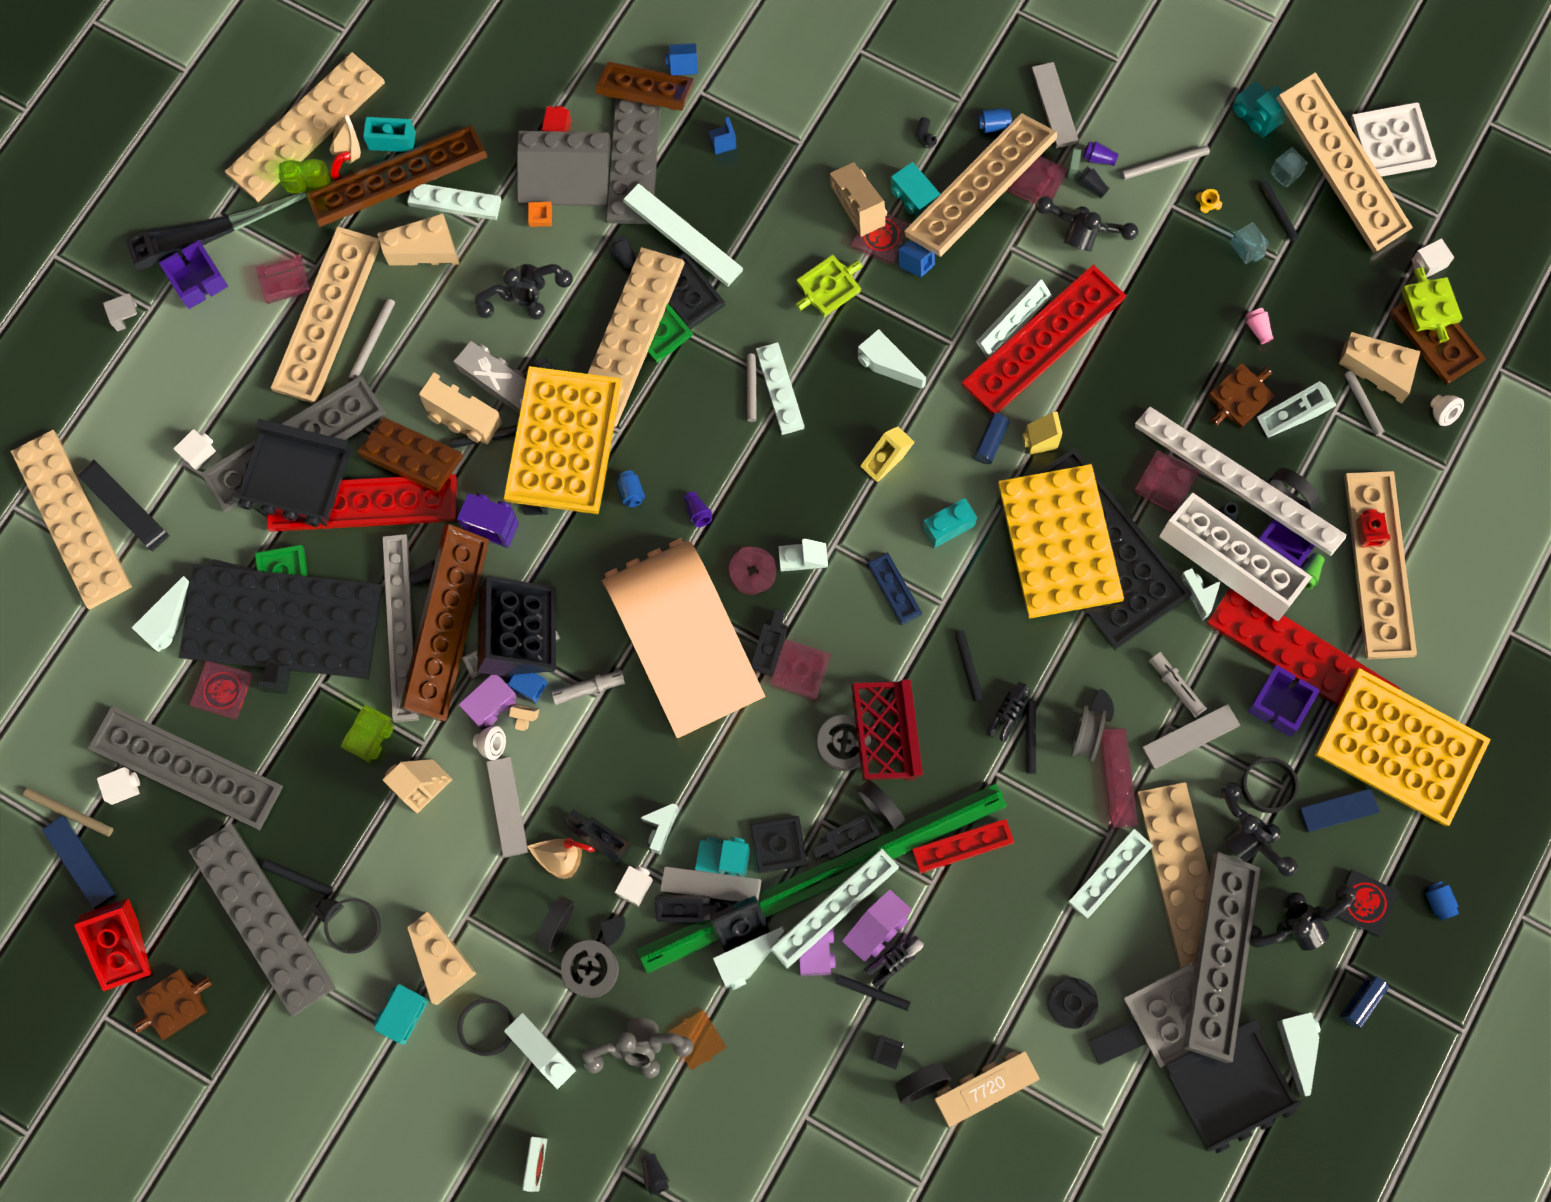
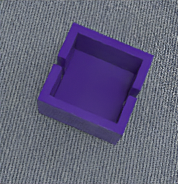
(196, 278)
(488, 519)
(1287, 543)
(1282, 703)

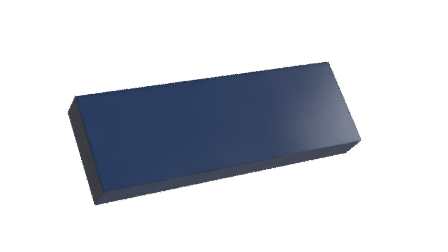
(894, 588)
(1339, 810)

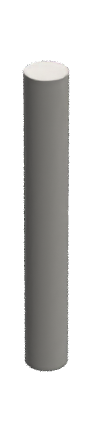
(751, 387)
(1364, 403)

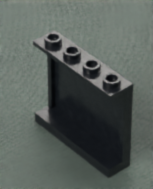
(294, 473)
(1234, 1096)

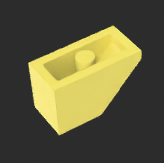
(1043, 434)
(887, 453)

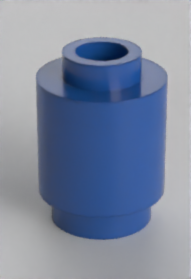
(994, 120)
(630, 488)
(1442, 900)

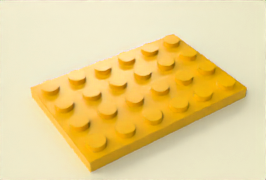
(563, 440)
(1060, 541)
(1402, 747)

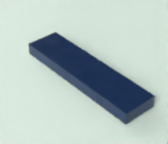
(79, 862)

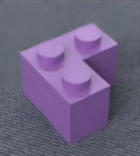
(877, 926)

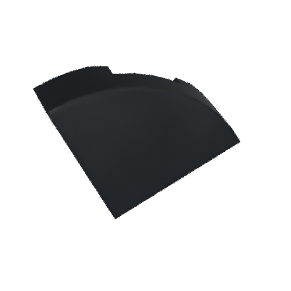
(1103, 701)
(322, 906)
(613, 930)

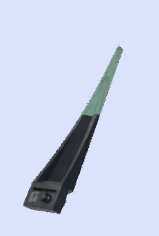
(162, 243)

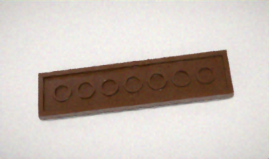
(396, 175)
(444, 623)

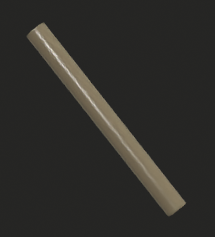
(68, 812)

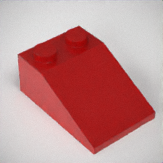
(114, 944)

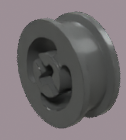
(1088, 733)
(825, 739)
(593, 949)

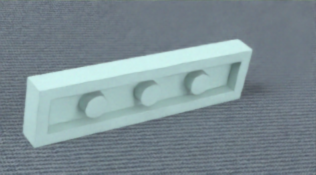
(455, 201)
(1014, 317)
(780, 388)
(1110, 874)

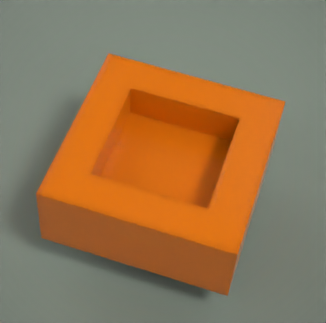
(539, 214)

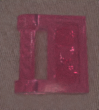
(285, 284)

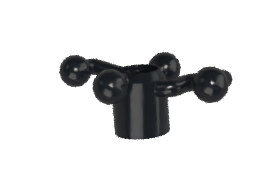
(1084, 224)
(522, 288)
(1253, 834)
(1305, 921)

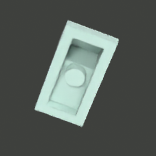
(803, 556)
(1201, 598)
(663, 820)

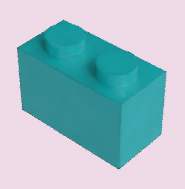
(389, 134)
(913, 189)
(949, 522)
(400, 1014)

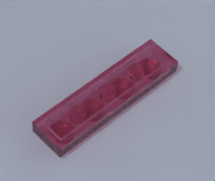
(1119, 778)

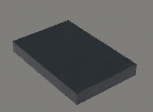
(693, 295)

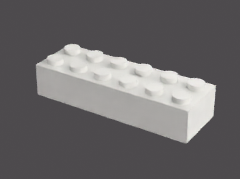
(1235, 556)

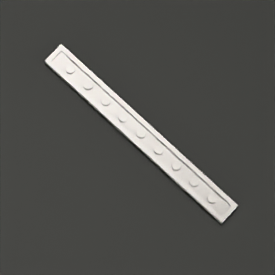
(1241, 481)

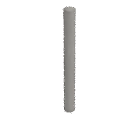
(1166, 162)
(371, 340)

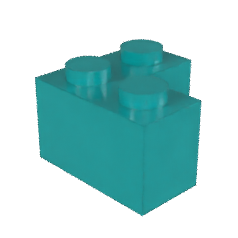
(1260, 108)
(724, 858)

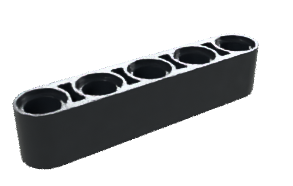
(123, 505)

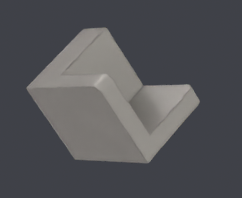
(120, 309)

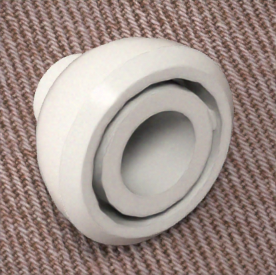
(1446, 409)
(490, 742)

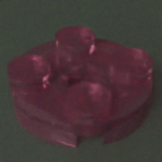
(747, 558)

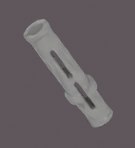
(1177, 684)
(587, 687)

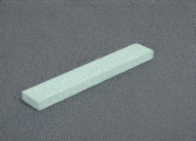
(683, 235)
(834, 908)

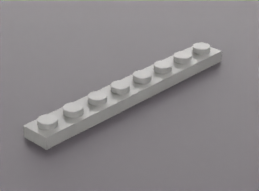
(398, 619)

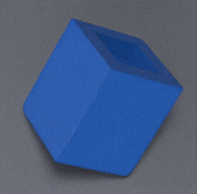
(723, 138)
(916, 258)

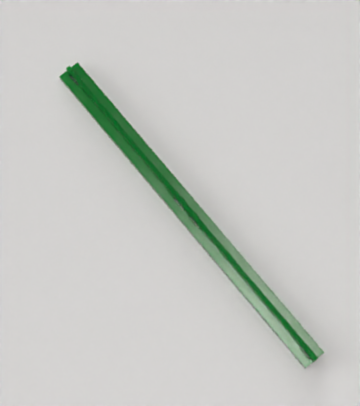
(794, 890)

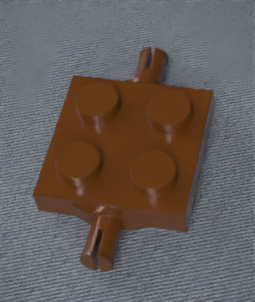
(1241, 396)
(172, 1004)

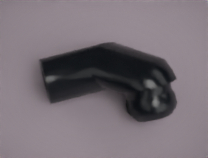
(923, 135)

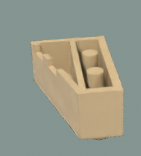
(858, 198)
(419, 243)
(1382, 363)
(459, 412)
(417, 781)
(439, 958)

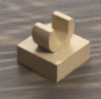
(524, 715)

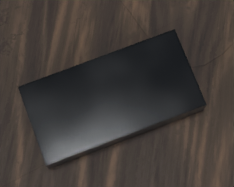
(1117, 1042)

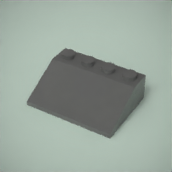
(564, 168)

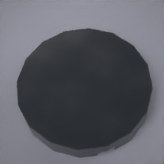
(1073, 1003)

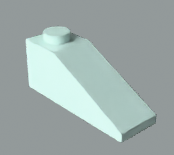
(886, 359)
(1297, 409)
(163, 619)
(742, 961)
(1301, 1046)
(540, 1050)

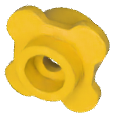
(1210, 194)

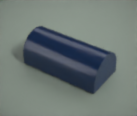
(991, 439)
(1364, 1001)

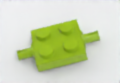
(828, 285)
(1431, 304)

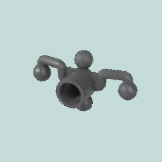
(637, 1047)

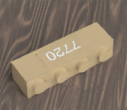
(986, 1089)

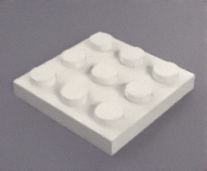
(1395, 139)

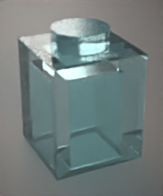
(1288, 167)
(1249, 243)

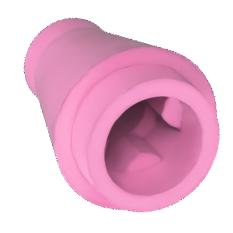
(1260, 325)

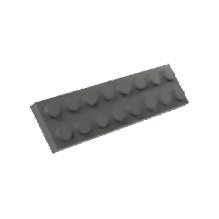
(336, 416)
(185, 767)
(262, 920)
(1222, 958)

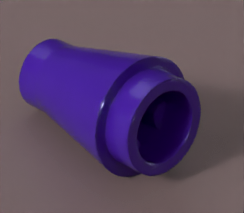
(1099, 154)
(697, 510)

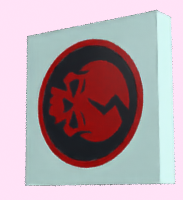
(534, 1164)

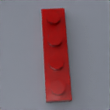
(963, 846)

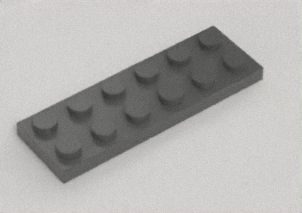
(632, 157)

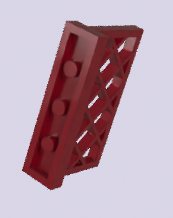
(906, 730)

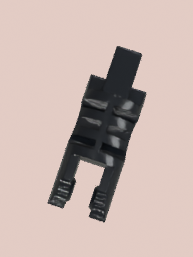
(1009, 712)
(894, 960)

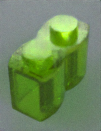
(303, 176)
(367, 734)

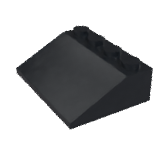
(516, 627)

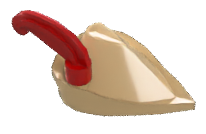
(344, 146)
(559, 856)

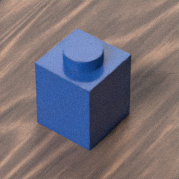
(682, 59)
(528, 685)

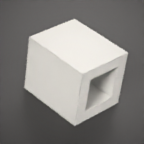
(1433, 258)
(195, 449)
(118, 785)
(634, 885)

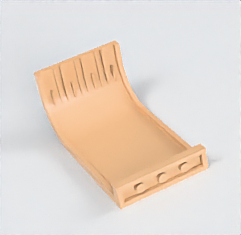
(683, 637)

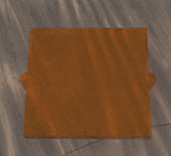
(704, 1037)

